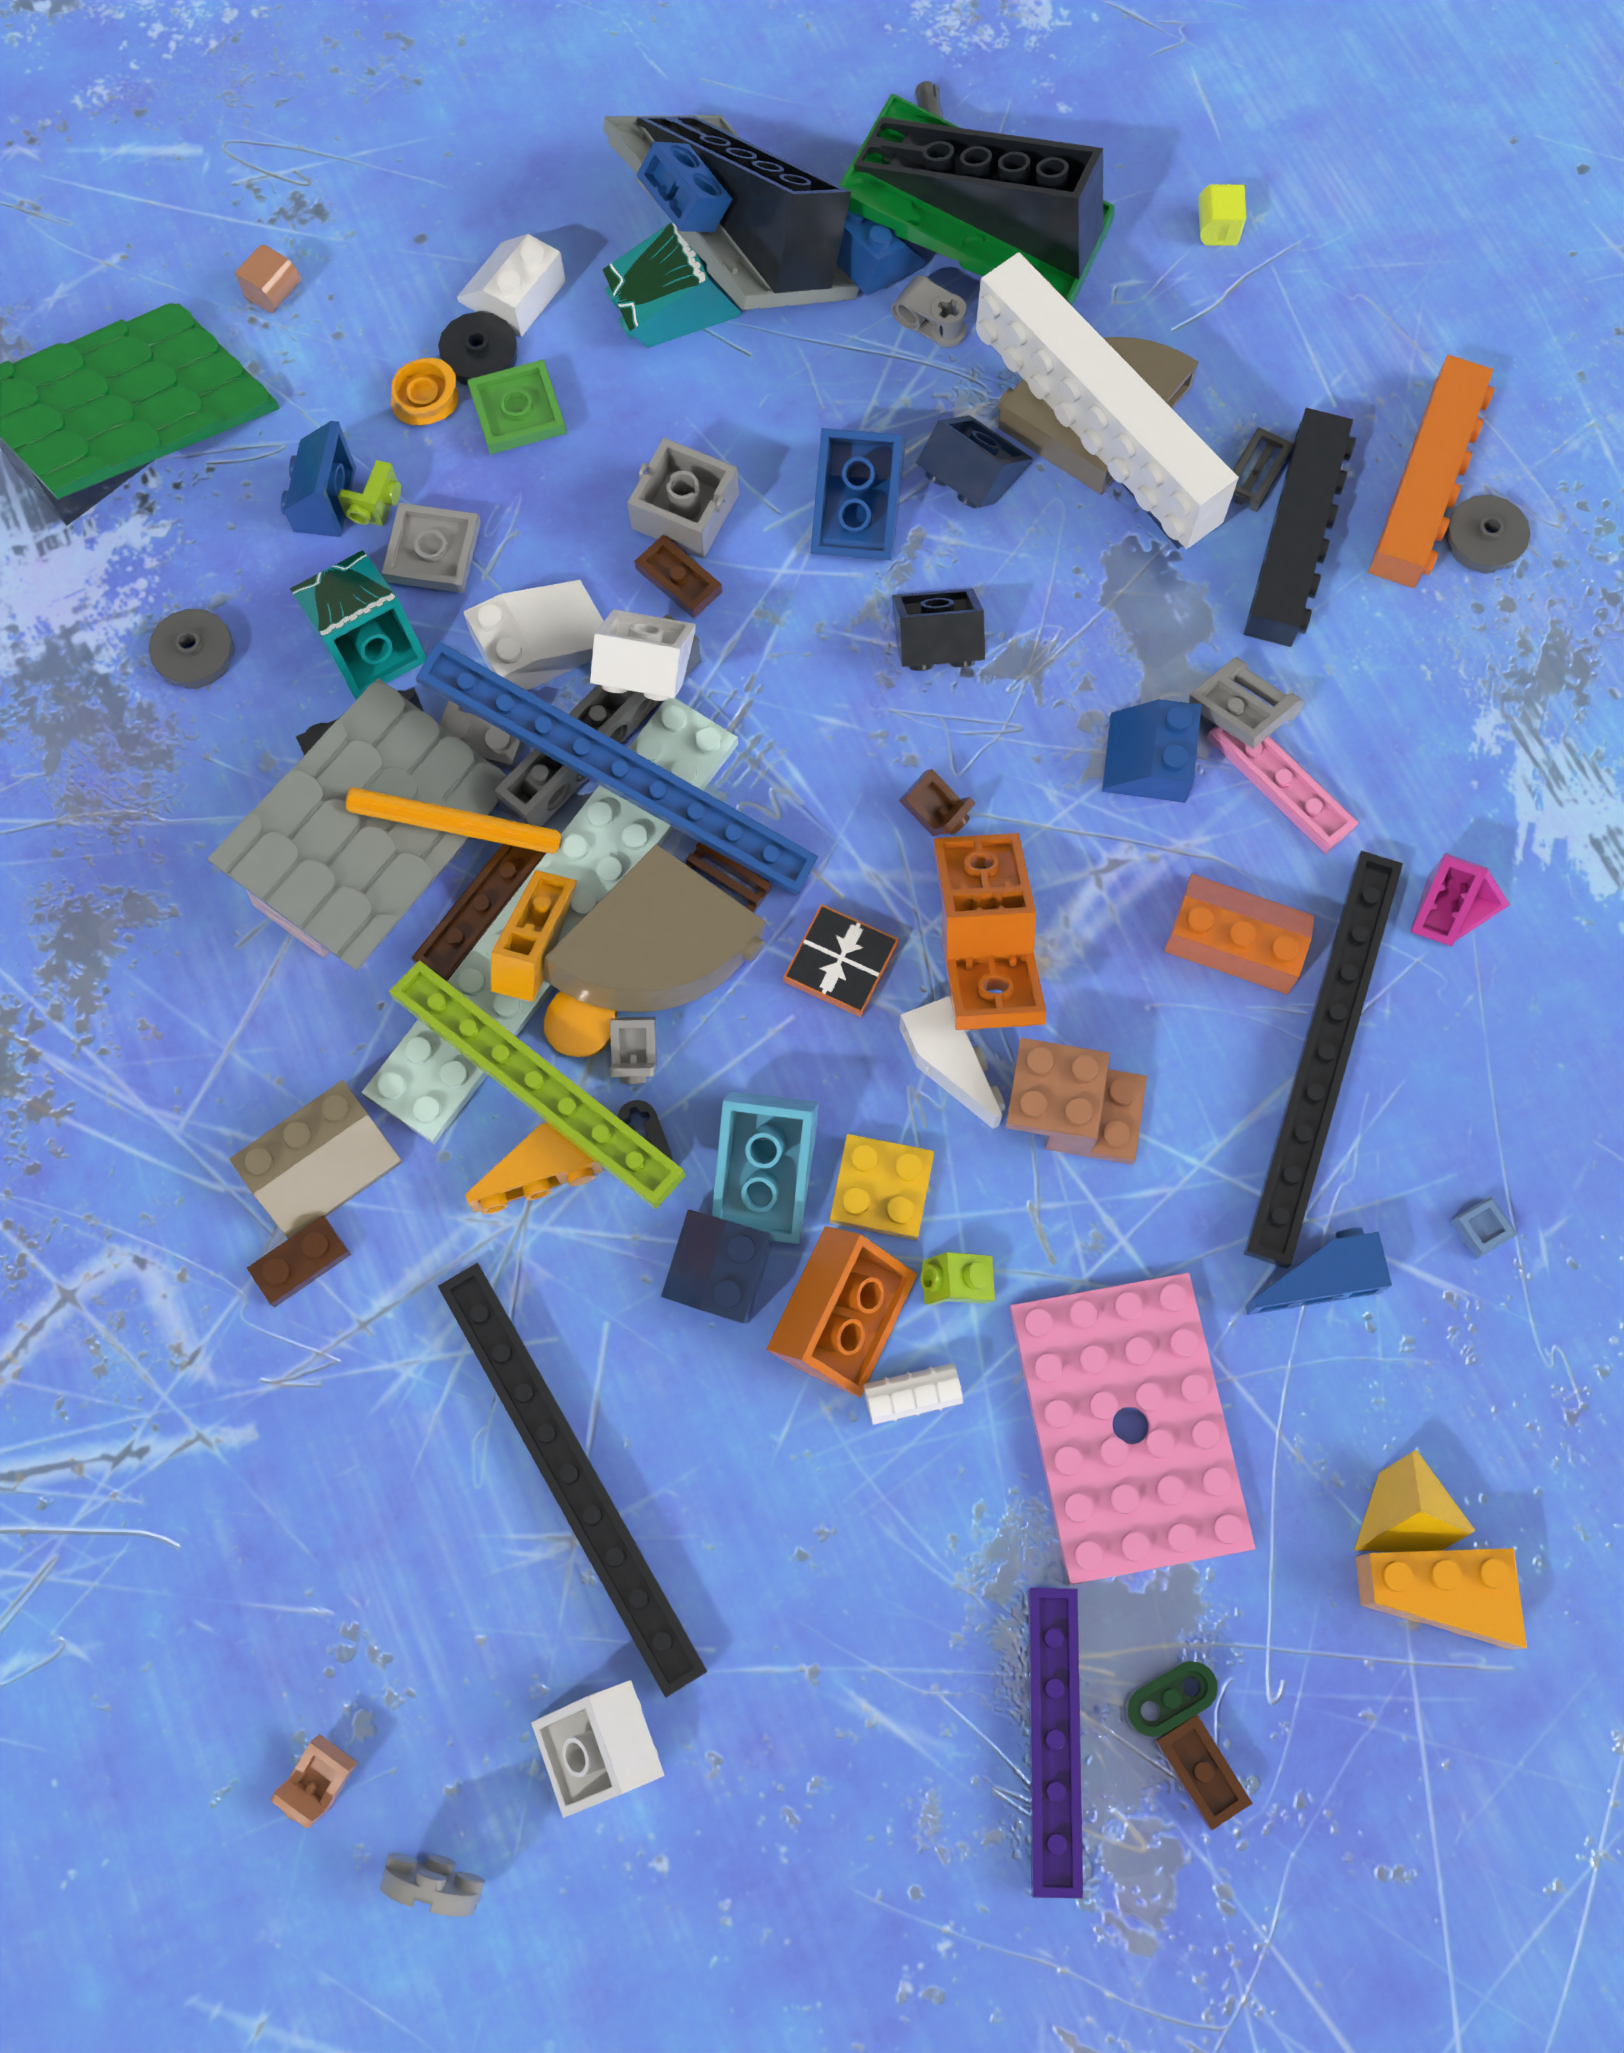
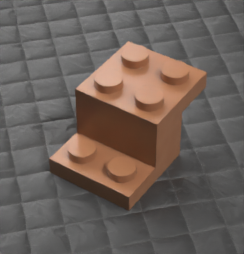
(1076, 1101)

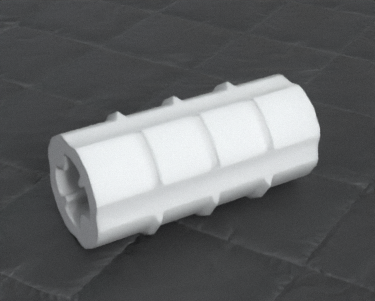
(913, 1393)

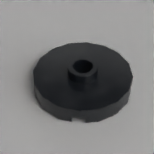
(471, 329)

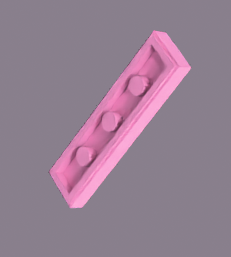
(1288, 788)

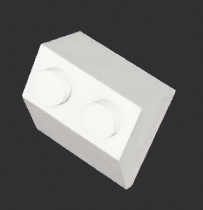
(516, 282)
(641, 654)
(597, 1748)

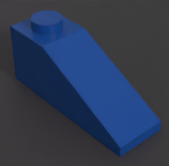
(1341, 1270)

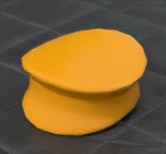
(424, 392)
(577, 1026)

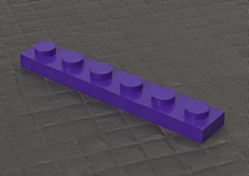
(1055, 1744)

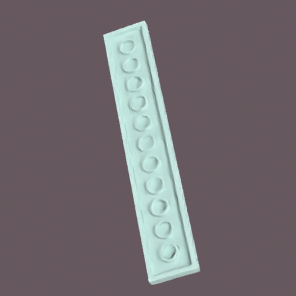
(427, 1078)

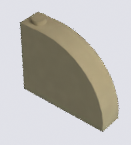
(1037, 427)
(655, 940)

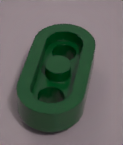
(1171, 1702)

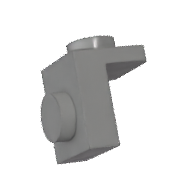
(633, 1049)

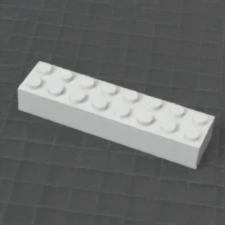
(1104, 401)

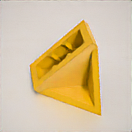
(1411, 1511)

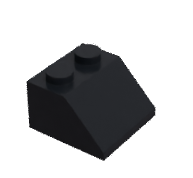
(939, 628)

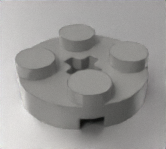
(431, 1883)

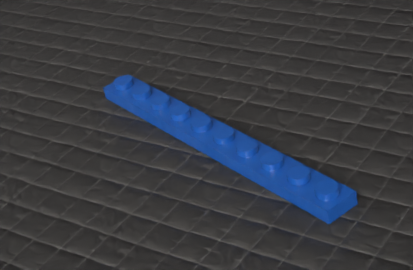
(616, 768)

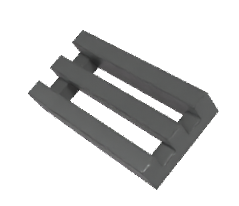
(1243, 493)

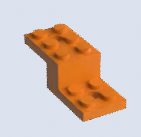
(988, 932)

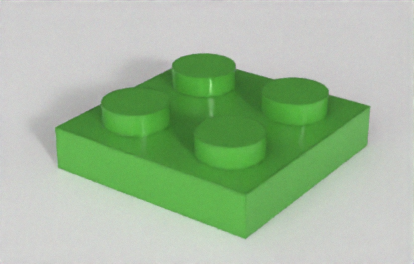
(516, 406)

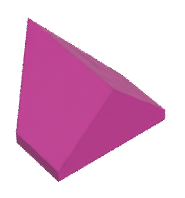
(1456, 900)

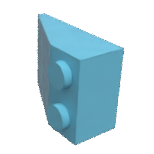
(765, 1163)

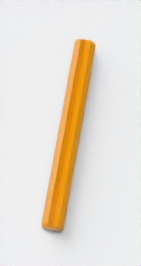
(452, 820)

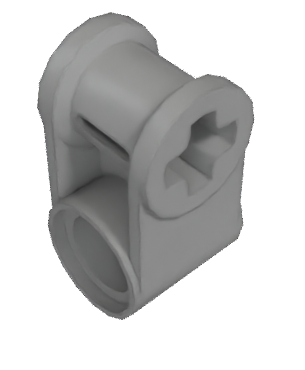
(929, 307)

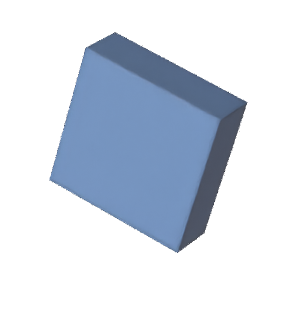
(1483, 1227)

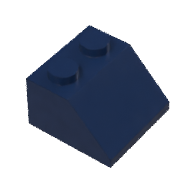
(972, 460)
(717, 1266)

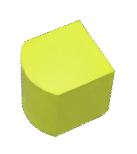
(1222, 214)

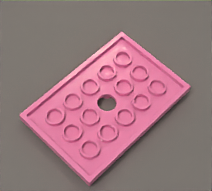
(1117, 1501)

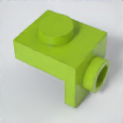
(378, 496)
(958, 1278)

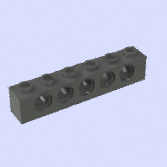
(543, 784)

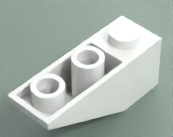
(950, 1059)

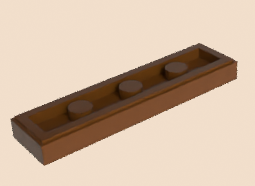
(476, 909)

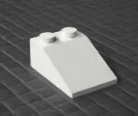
(535, 632)

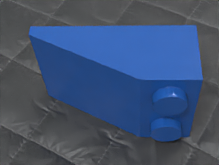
(857, 493)

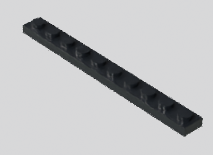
(1323, 1061)
(573, 1481)

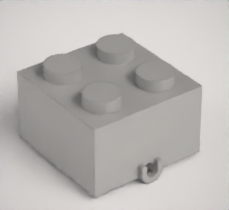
(683, 497)

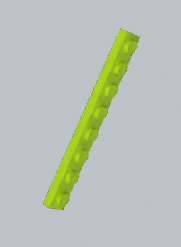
(538, 1085)

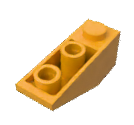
(531, 1170)

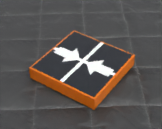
(841, 960)

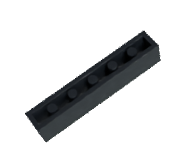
(1299, 528)

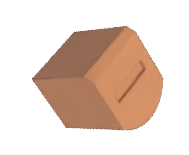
(267, 278)

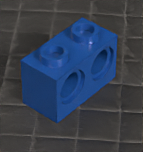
(684, 187)

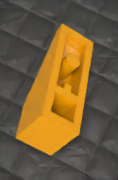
(530, 936)

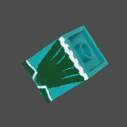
(666, 290)
(359, 623)

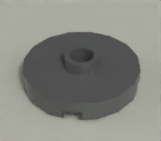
(1485, 550)
(196, 665)

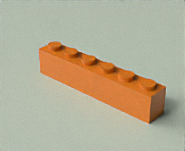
(1431, 472)

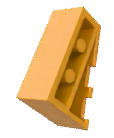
(1453, 1590)

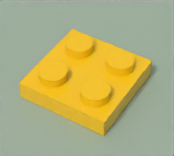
(881, 1187)

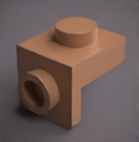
(314, 1782)

